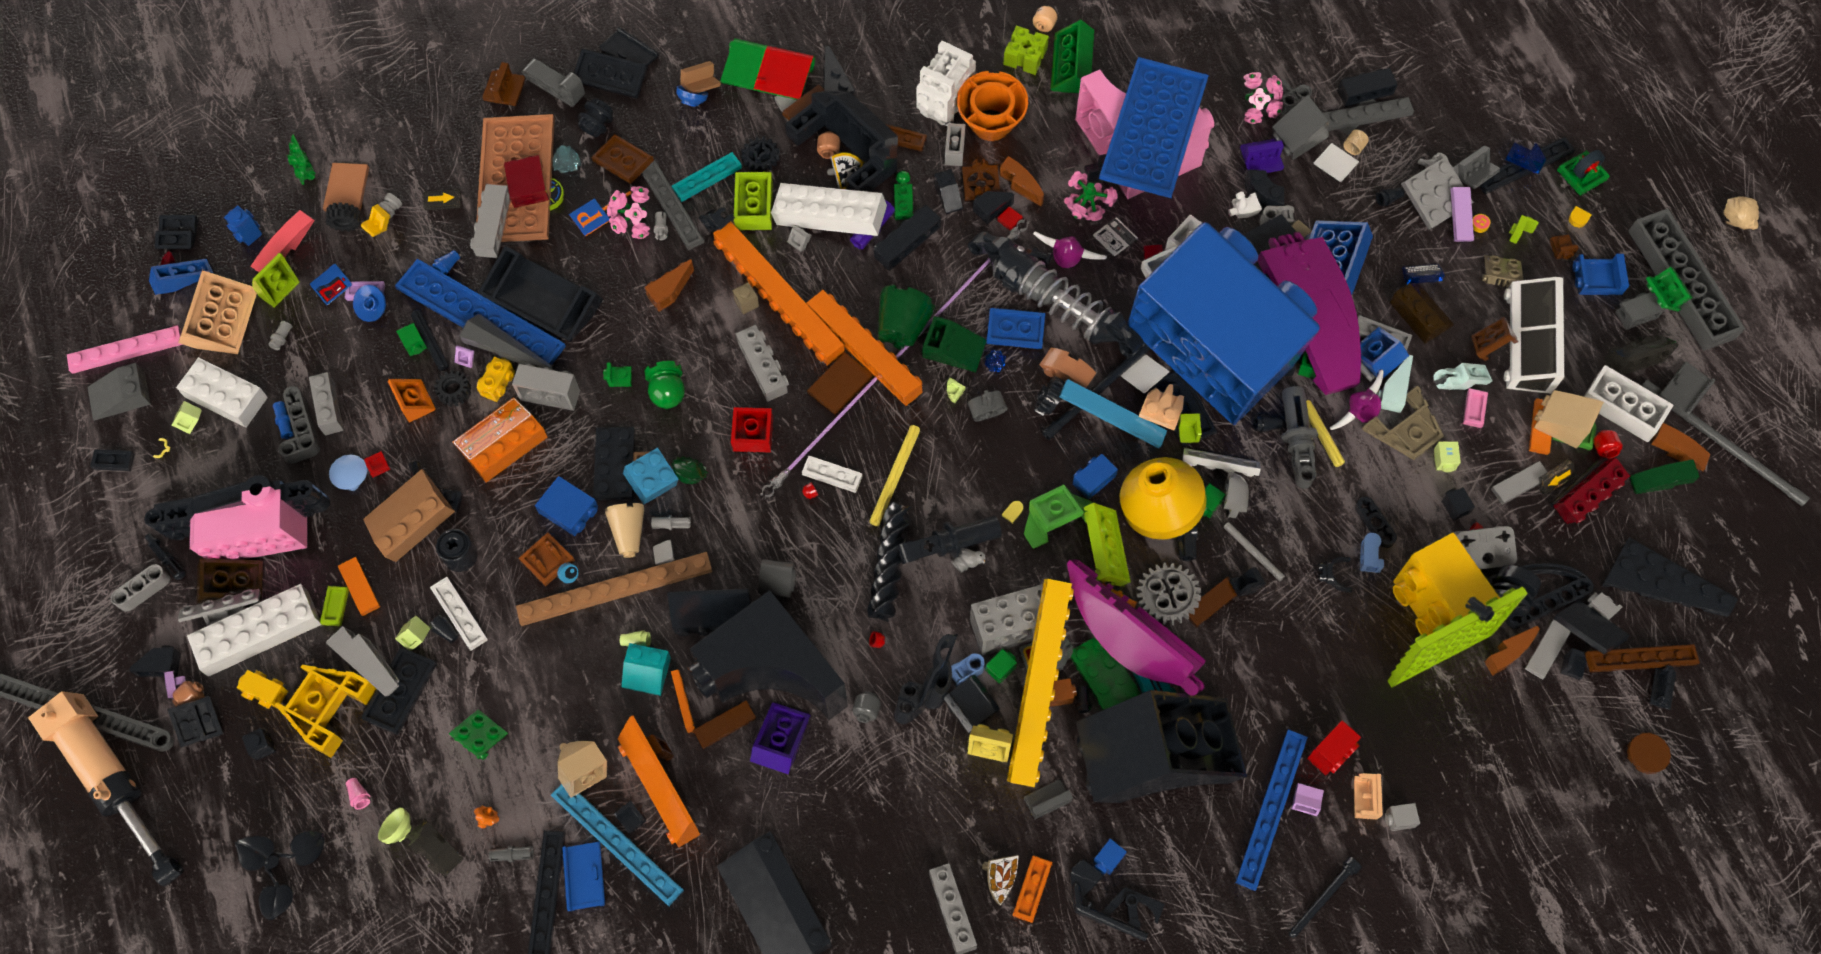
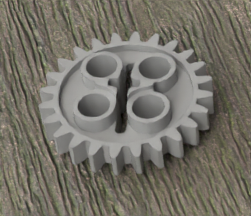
(1186, 588)

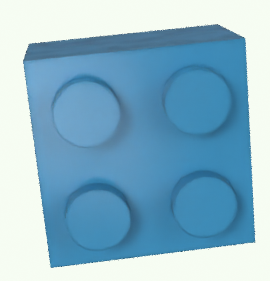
(650, 476)

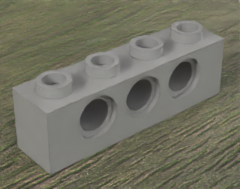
(952, 909)

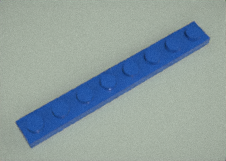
(1271, 810)

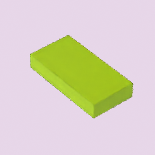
(334, 606)

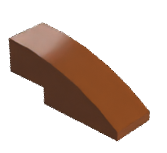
(1022, 181)
(1680, 446)
(1510, 650)

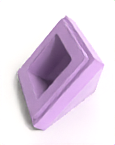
(464, 356)

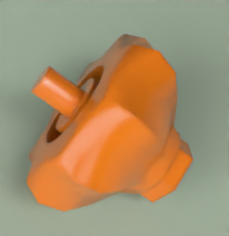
(486, 816)

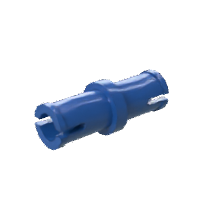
(282, 420)

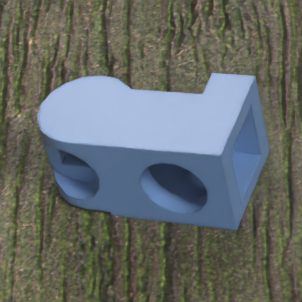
(1370, 554)

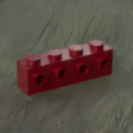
(1591, 491)

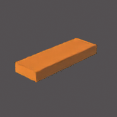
(1539, 441)
(359, 586)
(683, 702)
(1032, 889)

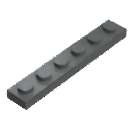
(1369, 113)

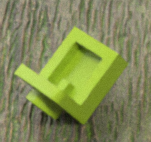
(1524, 223)

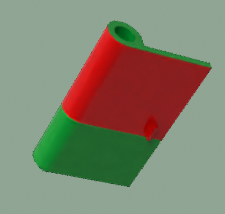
(767, 69)

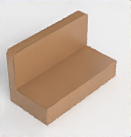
(699, 78)

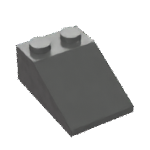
(119, 392)

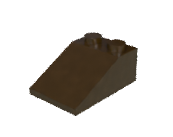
(227, 577)

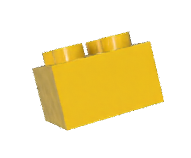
(1440, 583)

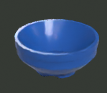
(690, 98)

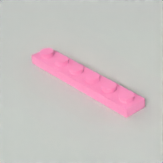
(124, 349)

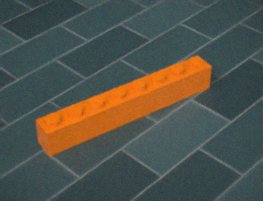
(866, 349)

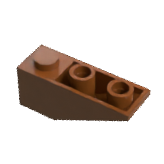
(668, 287)

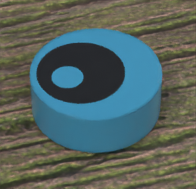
(567, 573)

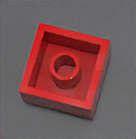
(752, 429)
(1335, 748)

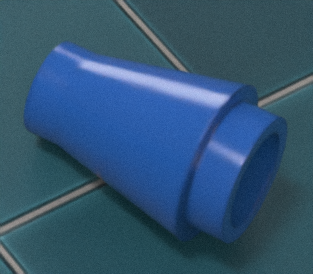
(446, 262)

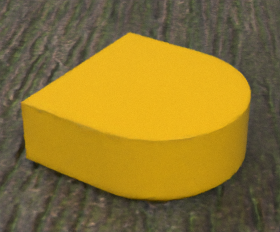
(1579, 217)

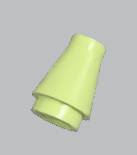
(639, 638)

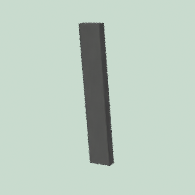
(672, 206)

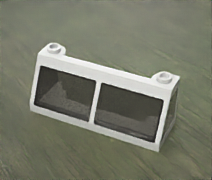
(1539, 328)

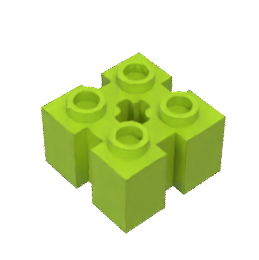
(1025, 50)

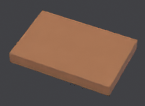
(346, 184)

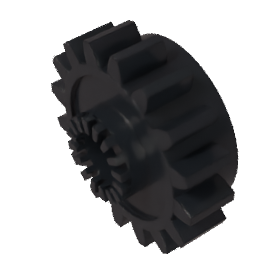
(1049, 396)

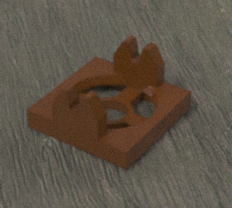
(979, 168)
(1495, 328)

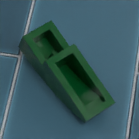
(1664, 477)

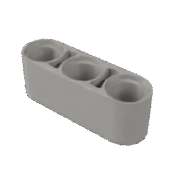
(150, 587)

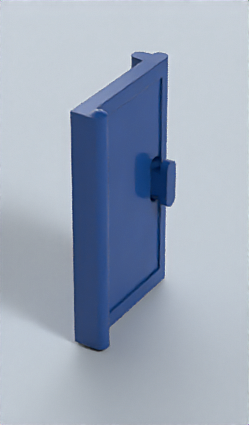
(581, 870)

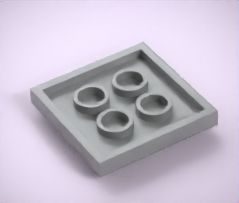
(1432, 192)

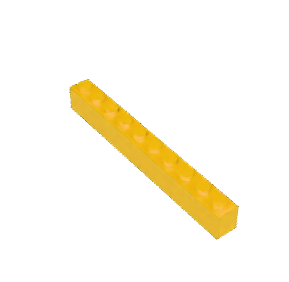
(1039, 683)

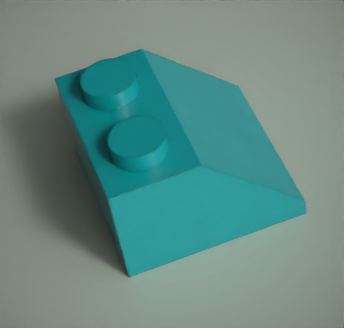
(645, 669)

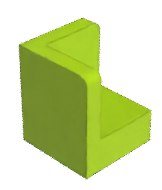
(1189, 428)

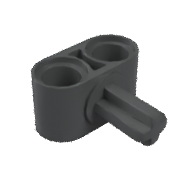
(1293, 96)
(987, 405)

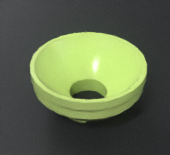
(395, 827)

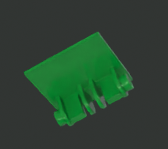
(300, 162)
(478, 734)

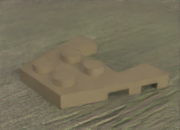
(1412, 435)

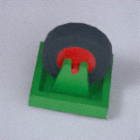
(1584, 171)

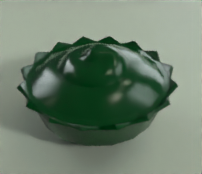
(689, 470)

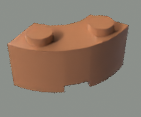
(1060, 364)

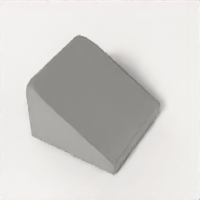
(663, 553)

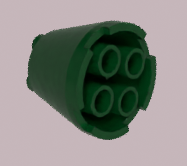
(903, 315)

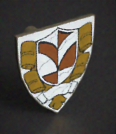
(1001, 876)

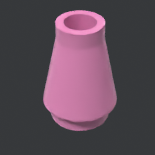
(358, 796)

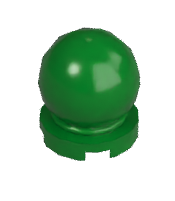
(665, 385)

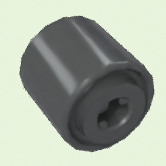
(777, 577)

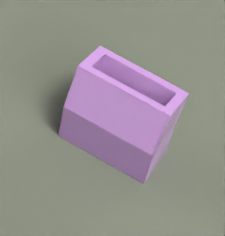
(1307, 799)

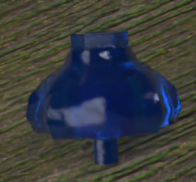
(995, 361)

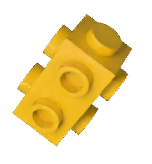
(495, 379)
(258, 687)

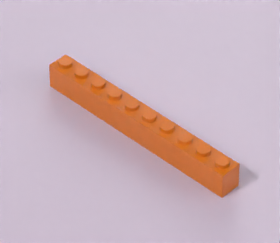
(779, 294)

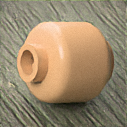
(1045, 18)

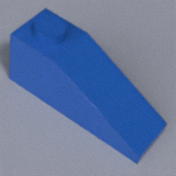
(177, 275)

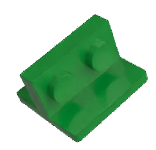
(1669, 289)

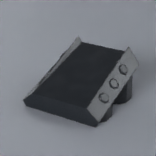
(971, 703)

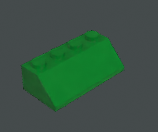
(1072, 57)

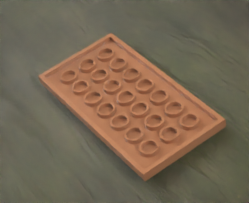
(517, 139)

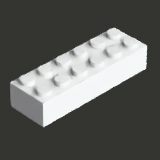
(829, 209)
(253, 630)

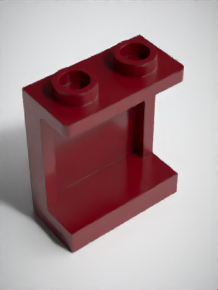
(526, 181)

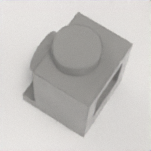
(1603, 605)

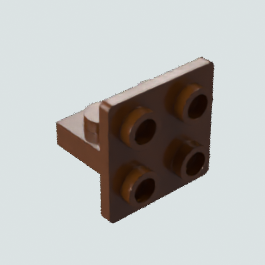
(504, 86)

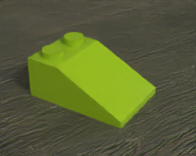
(275, 281)

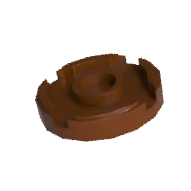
(1648, 753)

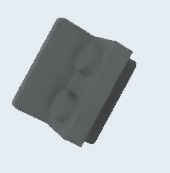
(1476, 168)

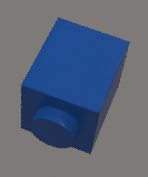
(1109, 857)

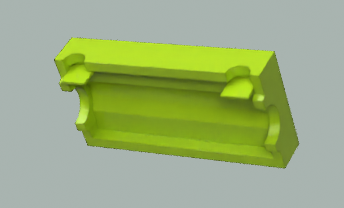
(1106, 545)

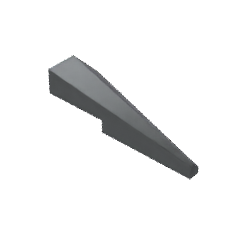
(487, 336)

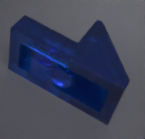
(1526, 158)

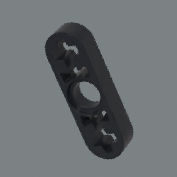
(1388, 531)

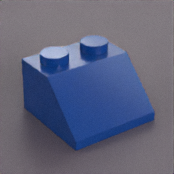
(1382, 352)

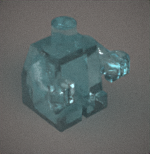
(566, 159)

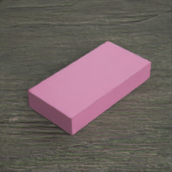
(1475, 408)

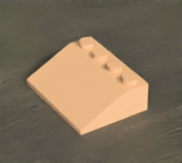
(218, 314)

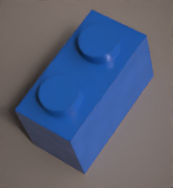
(1094, 476)

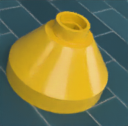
(1163, 498)

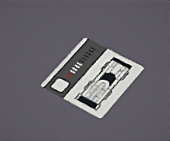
(1115, 236)

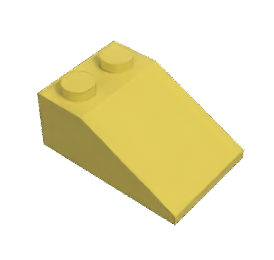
(990, 743)

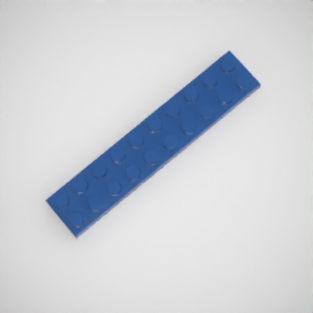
(461, 304)

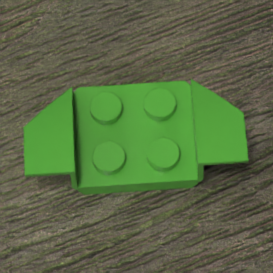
(1051, 512)

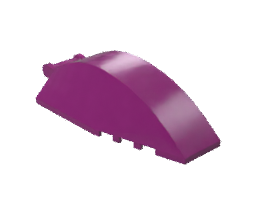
(1132, 634)

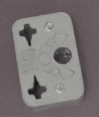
(1483, 542)

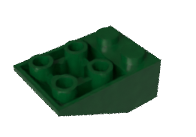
(953, 345)

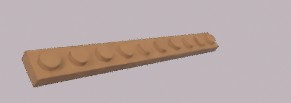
(613, 589)

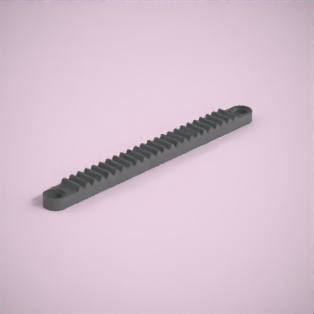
(107, 722)

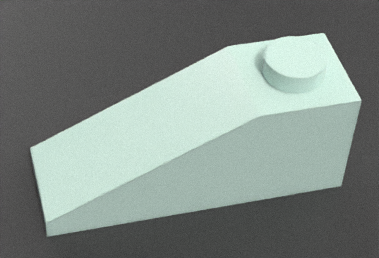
(1395, 389)

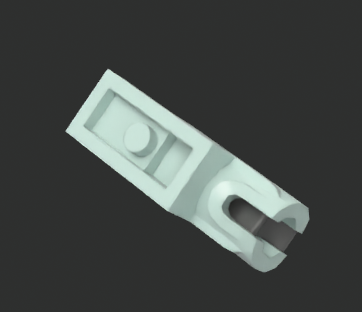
(1462, 376)

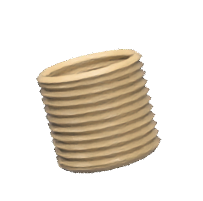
(1356, 142)

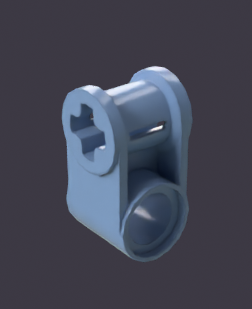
(965, 670)

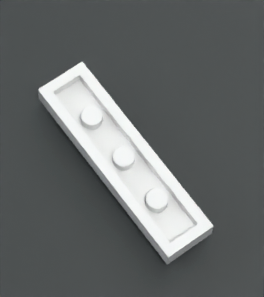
(1228, 463)
(458, 613)

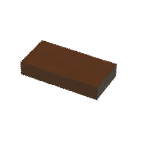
(660, 747)

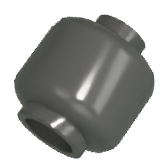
(866, 707)

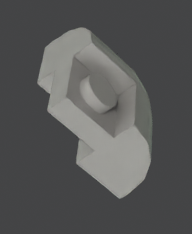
(1236, 494)

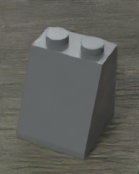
(1301, 128)

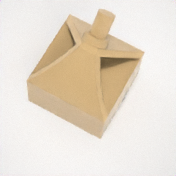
(580, 766)

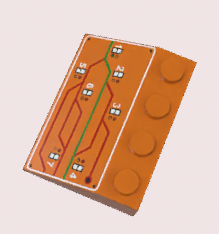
(500, 439)

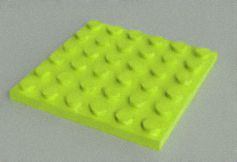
(1455, 637)

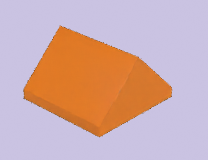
(412, 397)

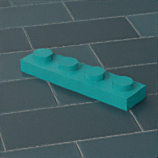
(706, 176)

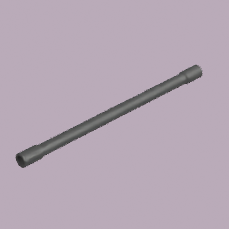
(1792, 492)

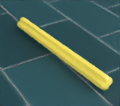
(894, 475)

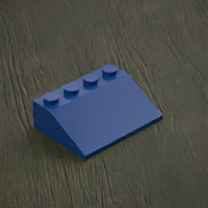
(1348, 245)

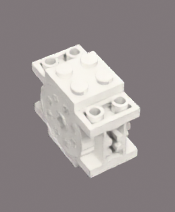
(941, 82)

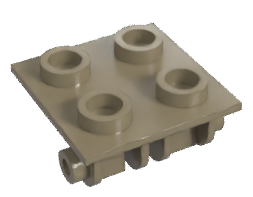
(1501, 268)

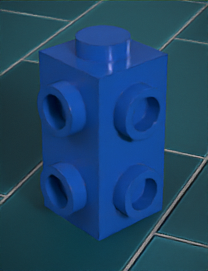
(243, 225)

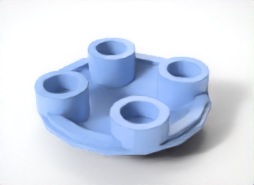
(348, 472)

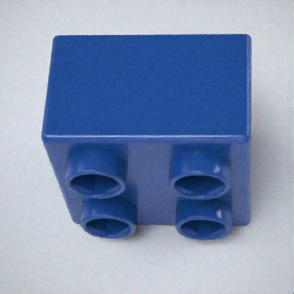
(1223, 320)

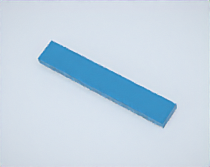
(1113, 413)

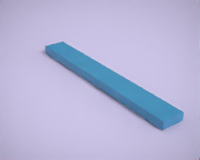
(619, 845)

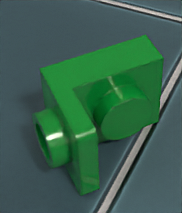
(618, 376)

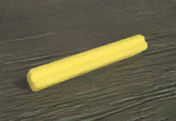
(1324, 436)

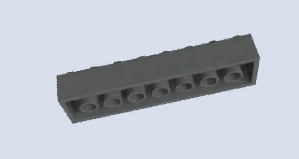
(1708, 311)

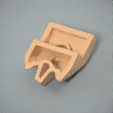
(1162, 407)

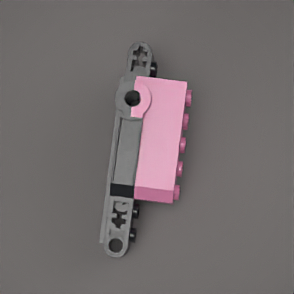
(242, 518)

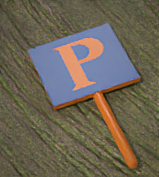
(591, 216)

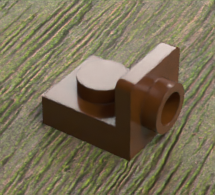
(1563, 247)

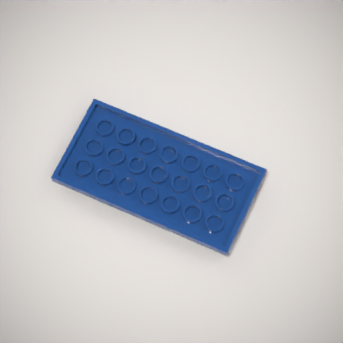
(1154, 127)

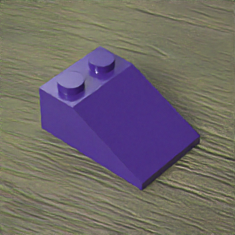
(779, 738)

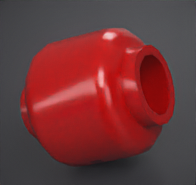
(1607, 444)

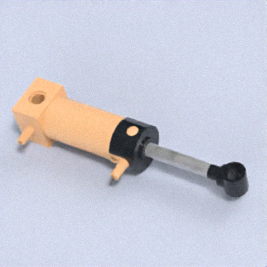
(70, 724)

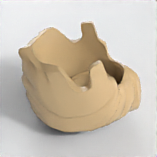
(1742, 212)

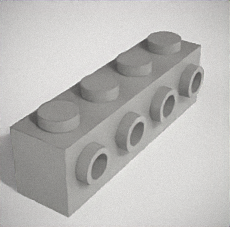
(490, 221)
(762, 363)

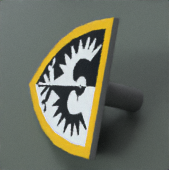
(843, 166)

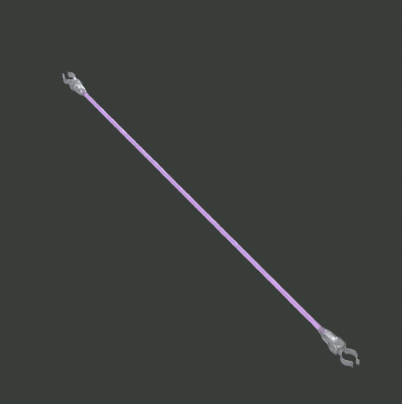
(778, 480)

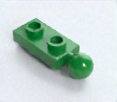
(903, 196)

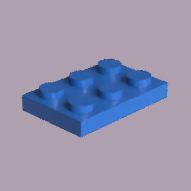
(1016, 328)

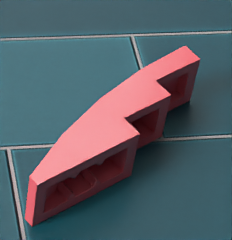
(284, 240)

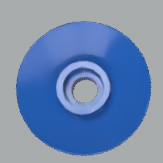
(363, 303)

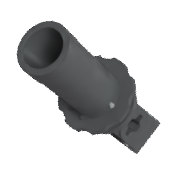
(1301, 437)

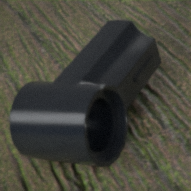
(1187, 545)

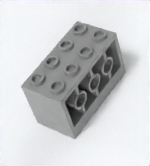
(1006, 620)

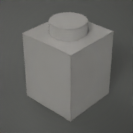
(1402, 817)

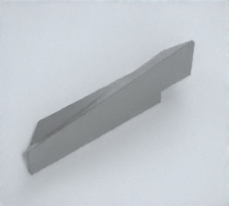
(365, 659)

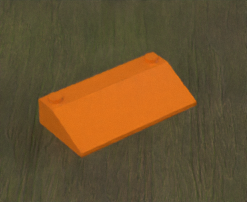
(657, 784)

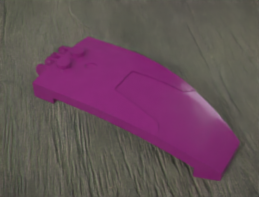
(1311, 266)

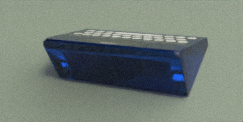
(1423, 273)

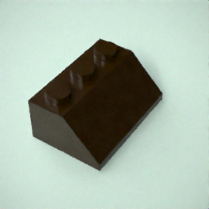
(1420, 312)

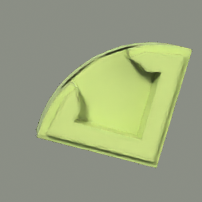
(954, 390)

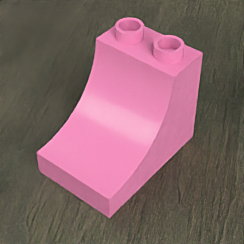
(1099, 111)

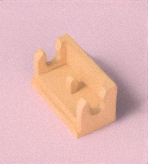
(1368, 796)

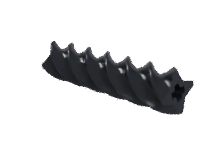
(888, 558)

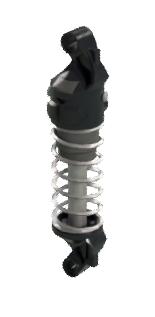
(1026, 274)

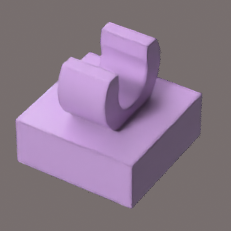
(172, 683)

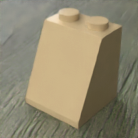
(1567, 417)

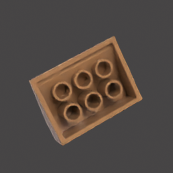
(407, 516)

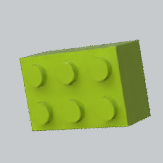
(753, 200)

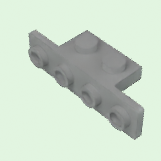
(221, 608)

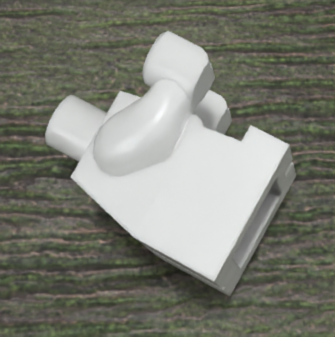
(1244, 206)

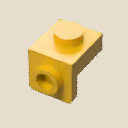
(377, 221)

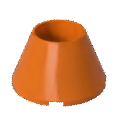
(992, 92)

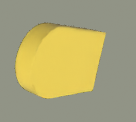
(1013, 511)

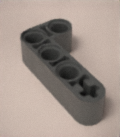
(567, 89)
(299, 422)

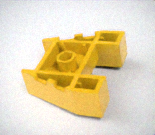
(318, 701)

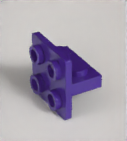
(1263, 155)

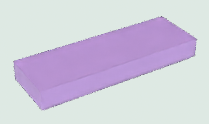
(1462, 214)

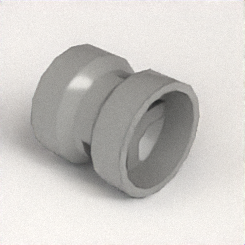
(390, 204)

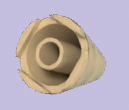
(626, 527)

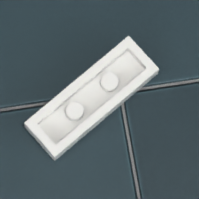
(832, 474)

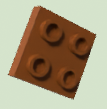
(545, 559)

